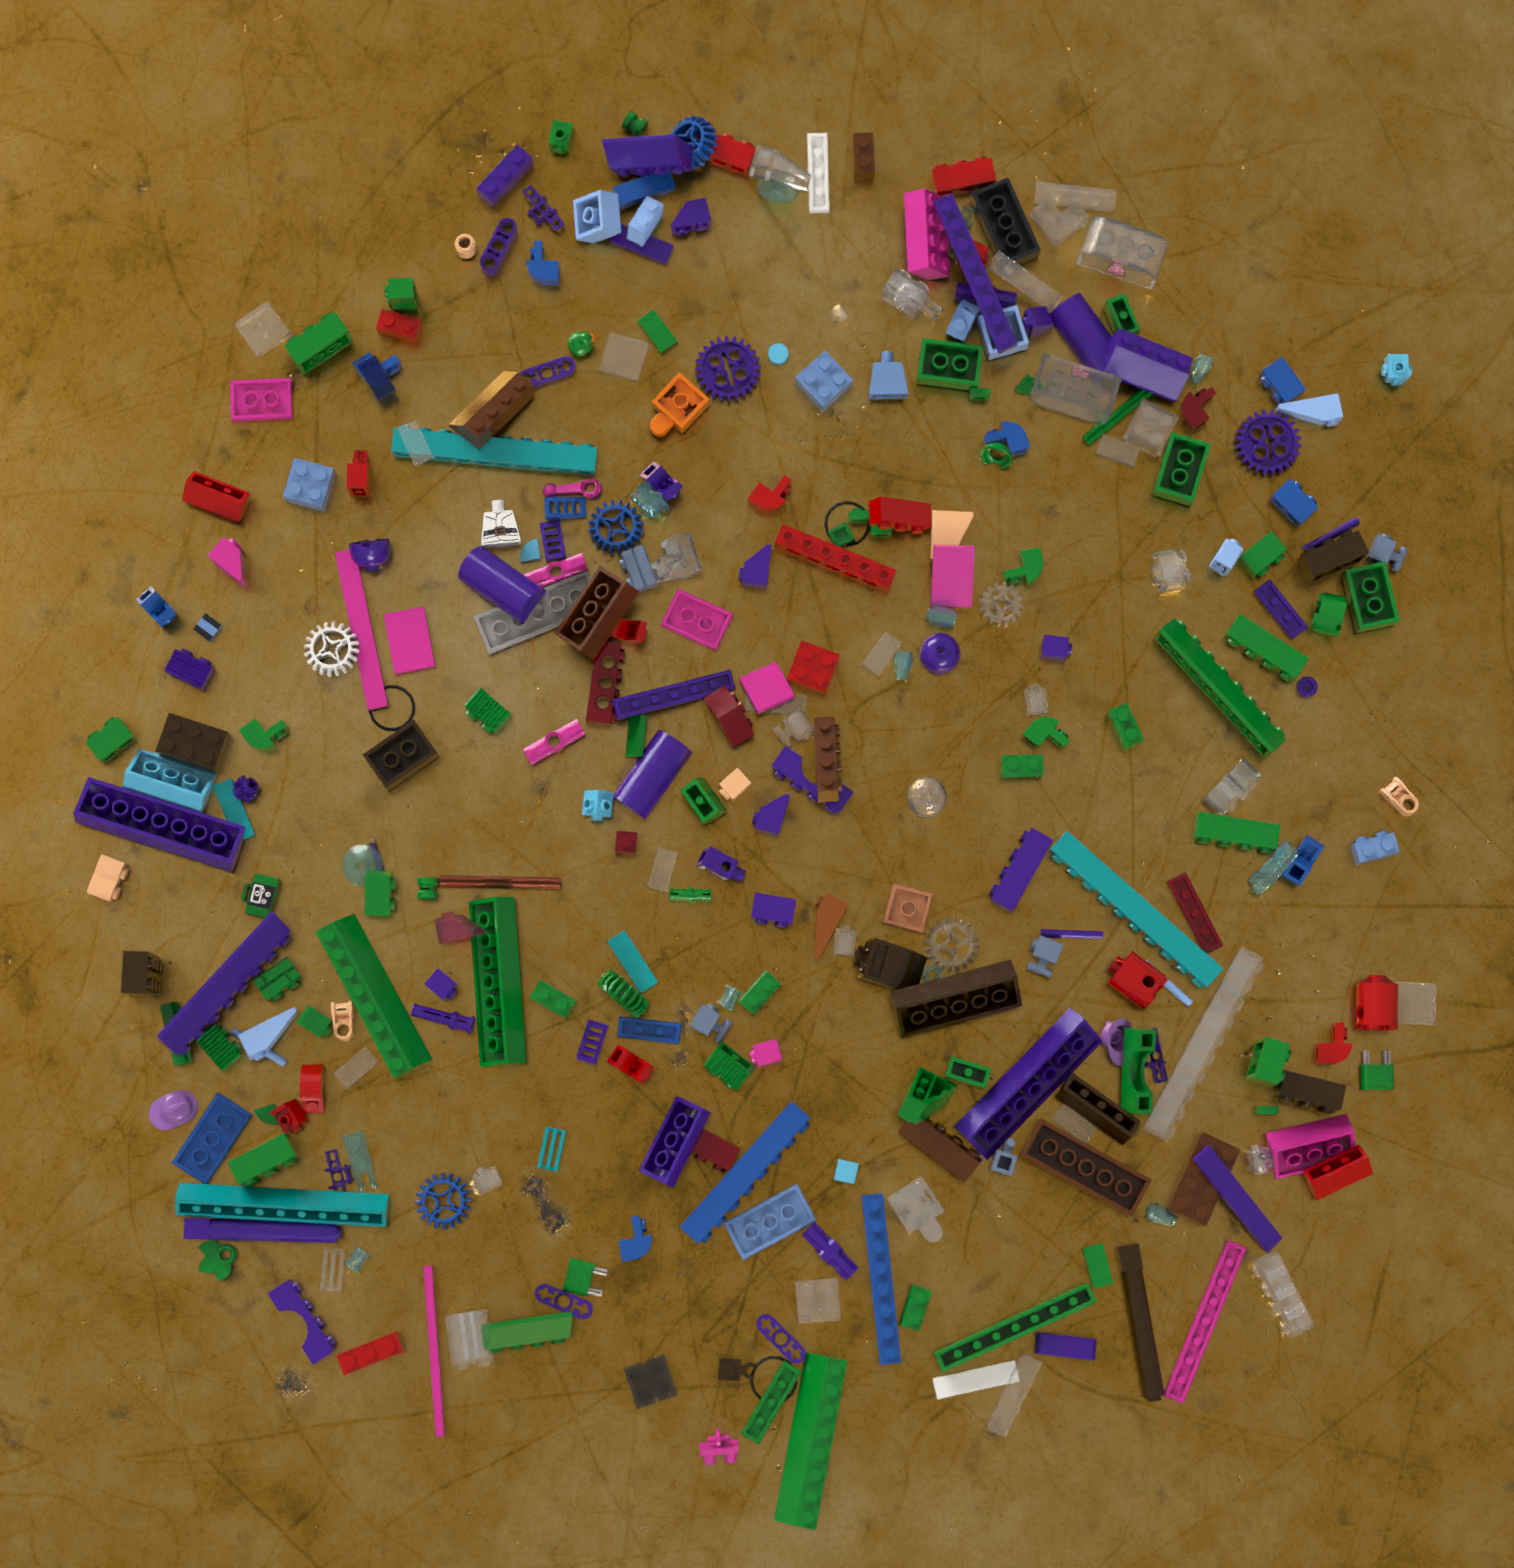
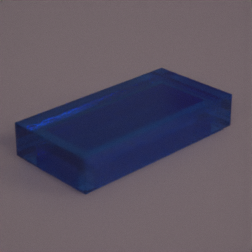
(376, 378)

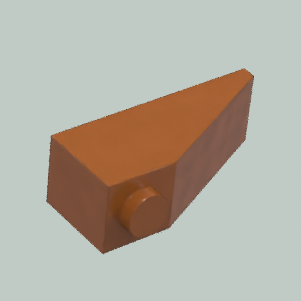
(828, 916)

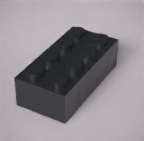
(1005, 221)

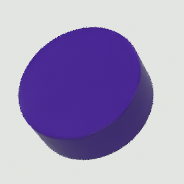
(1306, 687)

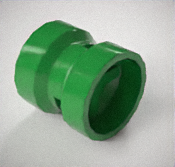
(635, 124)
(427, 883)

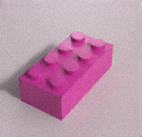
(925, 236)

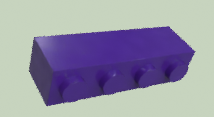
(1021, 870)

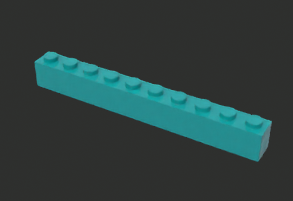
(506, 452)
(1136, 910)
(282, 1204)

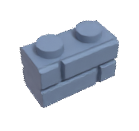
(638, 568)

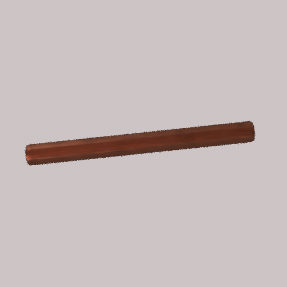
(500, 882)

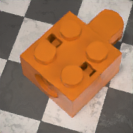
(679, 408)

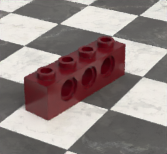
(597, 715)

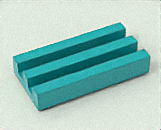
(550, 1154)

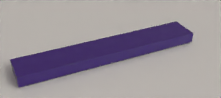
(672, 694)
(1237, 1198)

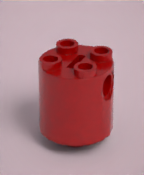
(1136, 979)
(1377, 1004)

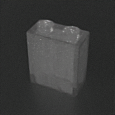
(466, 1339)

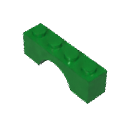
(1135, 1094)

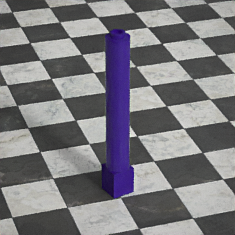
(260, 1230)

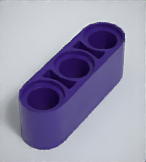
(499, 256)
(1065, 1346)

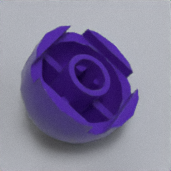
(370, 553)
(939, 653)

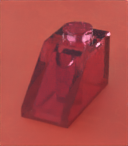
(455, 928)

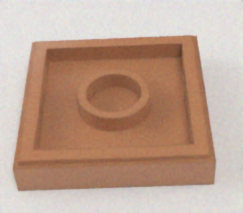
(908, 908)

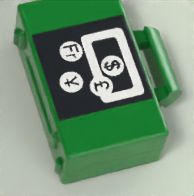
(261, 895)

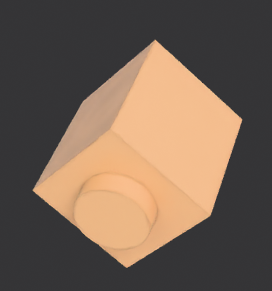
(734, 785)

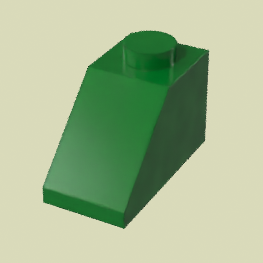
(315, 1022)

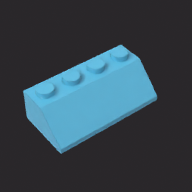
(169, 780)

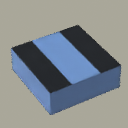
(207, 627)

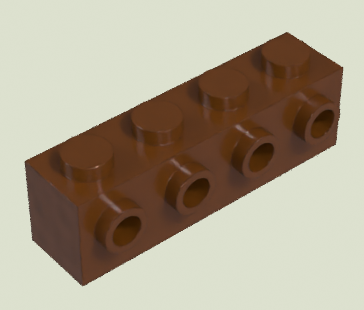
(826, 759)
(942, 1147)

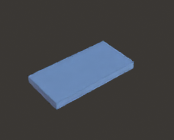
(769, 1221)

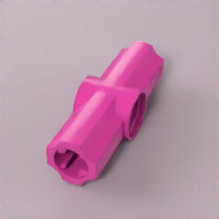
(569, 567)
(542, 749)

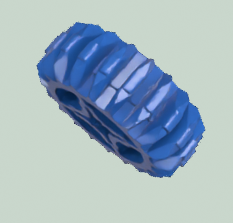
(699, 135)
(624, 511)
(458, 1210)

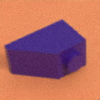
(756, 569)
(771, 816)

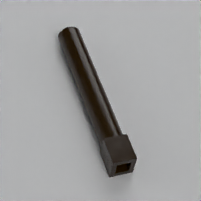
(1140, 1319)

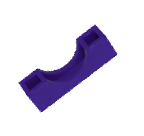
(789, 766)
(317, 1344)

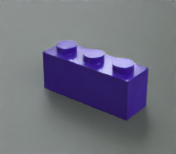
(504, 176)

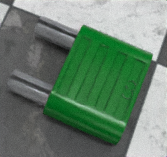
(1377, 1075)
(579, 1277)

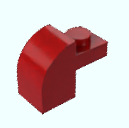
(768, 500)
(629, 632)
(1337, 1050)
(630, 1064)
(312, 1088)

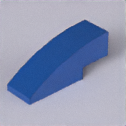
(637, 189)

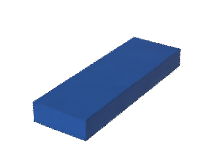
(649, 1030)

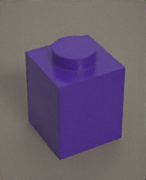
(1055, 647)
(442, 985)

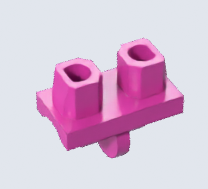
(717, 1446)

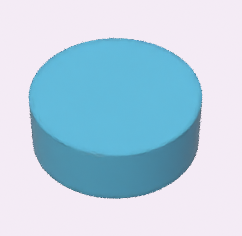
(778, 354)

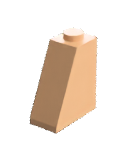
(948, 528)

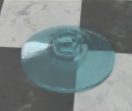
(775, 191)
(368, 856)

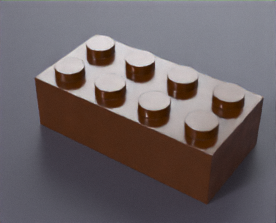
(596, 612)
(1193, 1193)

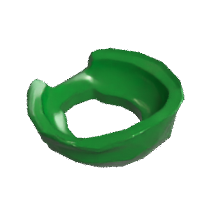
(987, 456)

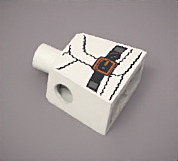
(499, 527)

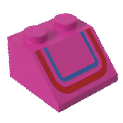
(229, 558)

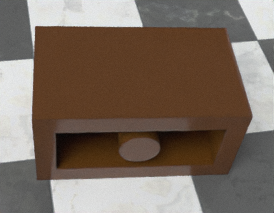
(863, 155)

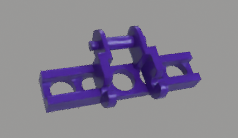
(542, 201)
(1155, 1062)
(339, 1170)

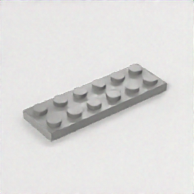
(503, 631)

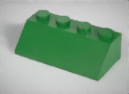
(526, 1331)

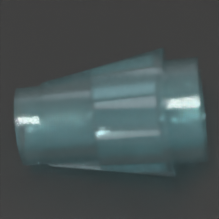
(1200, 368)
(902, 662)
(1158, 1214)

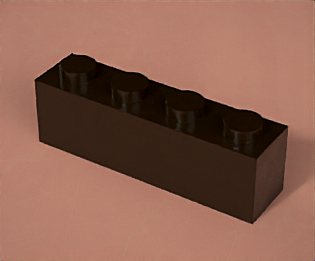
(1097, 1109)

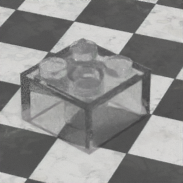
(1150, 428)
(817, 1300)

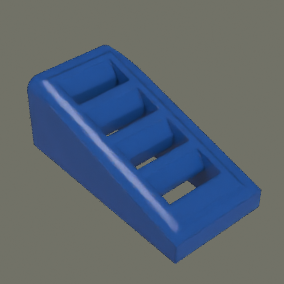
(564, 500)

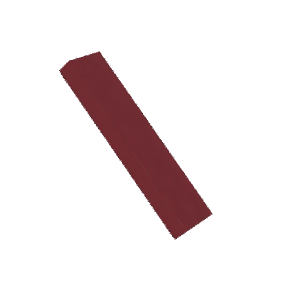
(1194, 913)

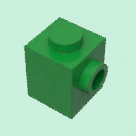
(560, 136)

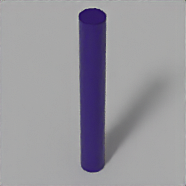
(1333, 533)
(1077, 934)

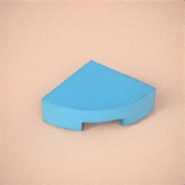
(530, 552)

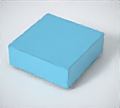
(846, 1171)

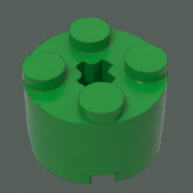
(1330, 614)

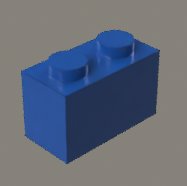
(1282, 382)
(1294, 502)

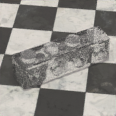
(1283, 1294)

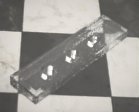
(1068, 194)
(1024, 281)
(1013, 1395)

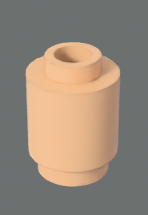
(462, 241)

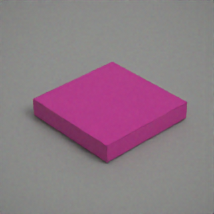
(766, 687)

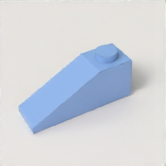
(1314, 410)
(262, 1037)

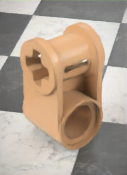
(1399, 796)
(343, 1018)

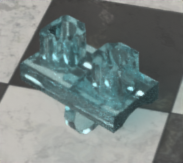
(649, 501)

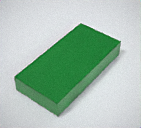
(657, 331)
(636, 736)
(1097, 1265)

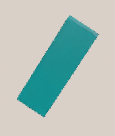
(232, 807)
(632, 961)

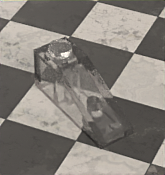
(776, 167)

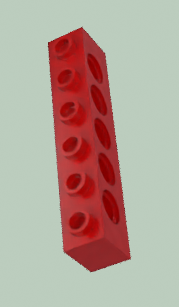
(835, 558)

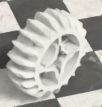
(340, 644)

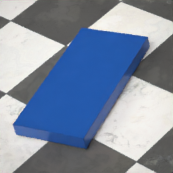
(212, 1138)

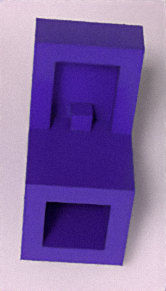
(661, 481)

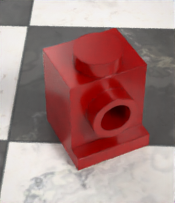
(290, 1116)

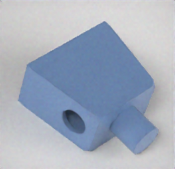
(963, 321)
(888, 379)

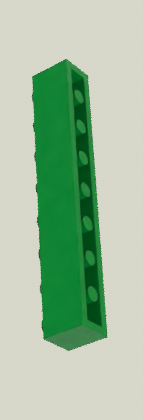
(1014, 1327)

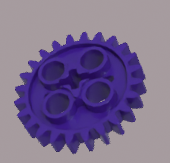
(710, 373)
(1250, 444)

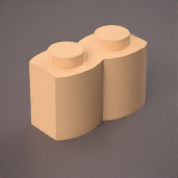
(107, 878)

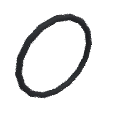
(841, 503)
(410, 718)
(754, 1369)

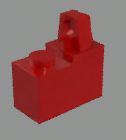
(359, 475)

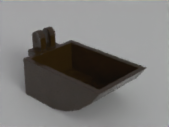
(888, 964)

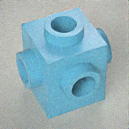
(1396, 369)
(597, 804)

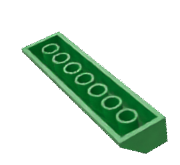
(1220, 688)
(497, 982)
(373, 995)
(810, 1441)

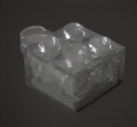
(909, 296)
(917, 1209)

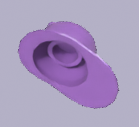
(1113, 1038)
(173, 1110)

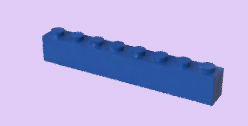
(745, 1172)
(881, 1279)

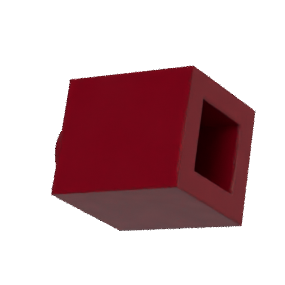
(626, 843)

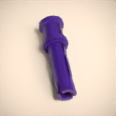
(453, 1020)

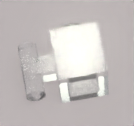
(797, 725)

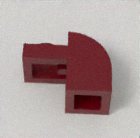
(1191, 412)

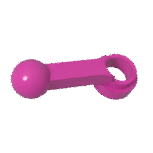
(553, 490)

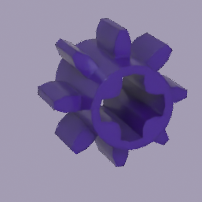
(245, 788)

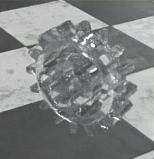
(992, 603)

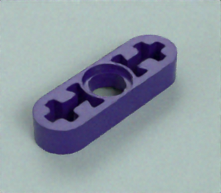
(563, 373)
(551, 1289)
(765, 1331)

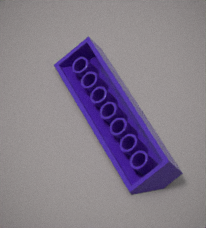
(159, 824)
(224, 984)
(1028, 1083)

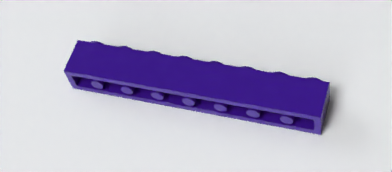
(975, 273)

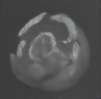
(929, 805)

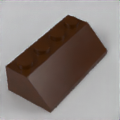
(493, 408)

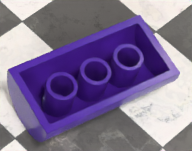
(1082, 331)
(500, 583)
(652, 774)
(674, 1141)

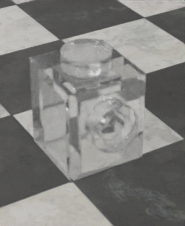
(485, 1180)

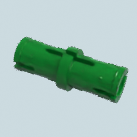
(690, 894)

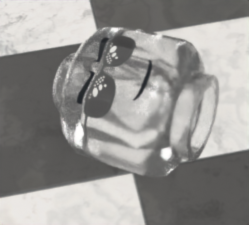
(1258, 1159)

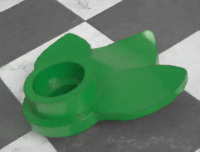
(214, 1259)

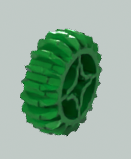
(623, 993)

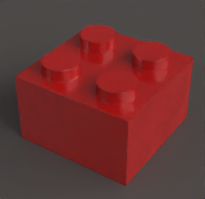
(813, 668)

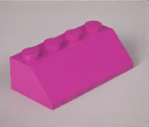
(1309, 1144)

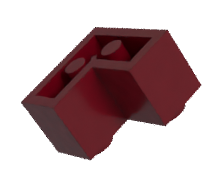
(729, 715)

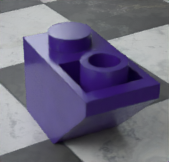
(692, 216)
(1037, 321)

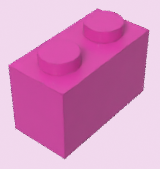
(765, 1053)

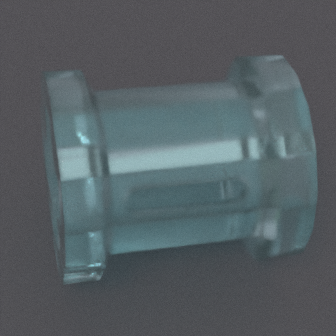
(928, 969)
(729, 997)
(357, 1259)

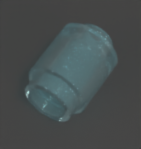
(941, 616)

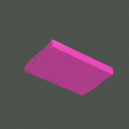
(261, 399)
(952, 575)
(696, 619)
(409, 640)

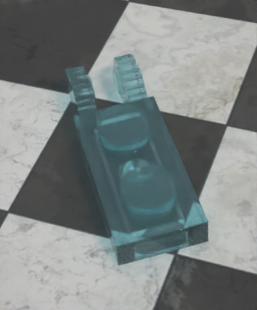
(1273, 867)
(359, 1158)

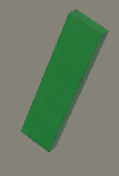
(771, 1402)

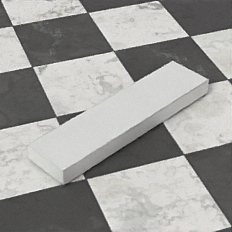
(818, 169)
(973, 1379)

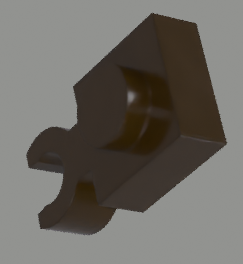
(731, 1369)

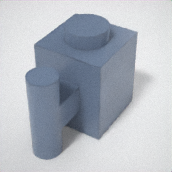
(1382, 550)
(1047, 952)
(706, 1021)
(1003, 1161)

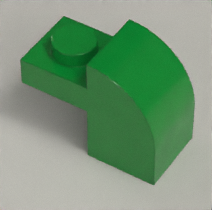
(859, 515)
(1030, 569)
(1043, 728)
(262, 739)

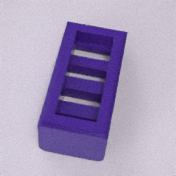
(554, 556)
(592, 1060)

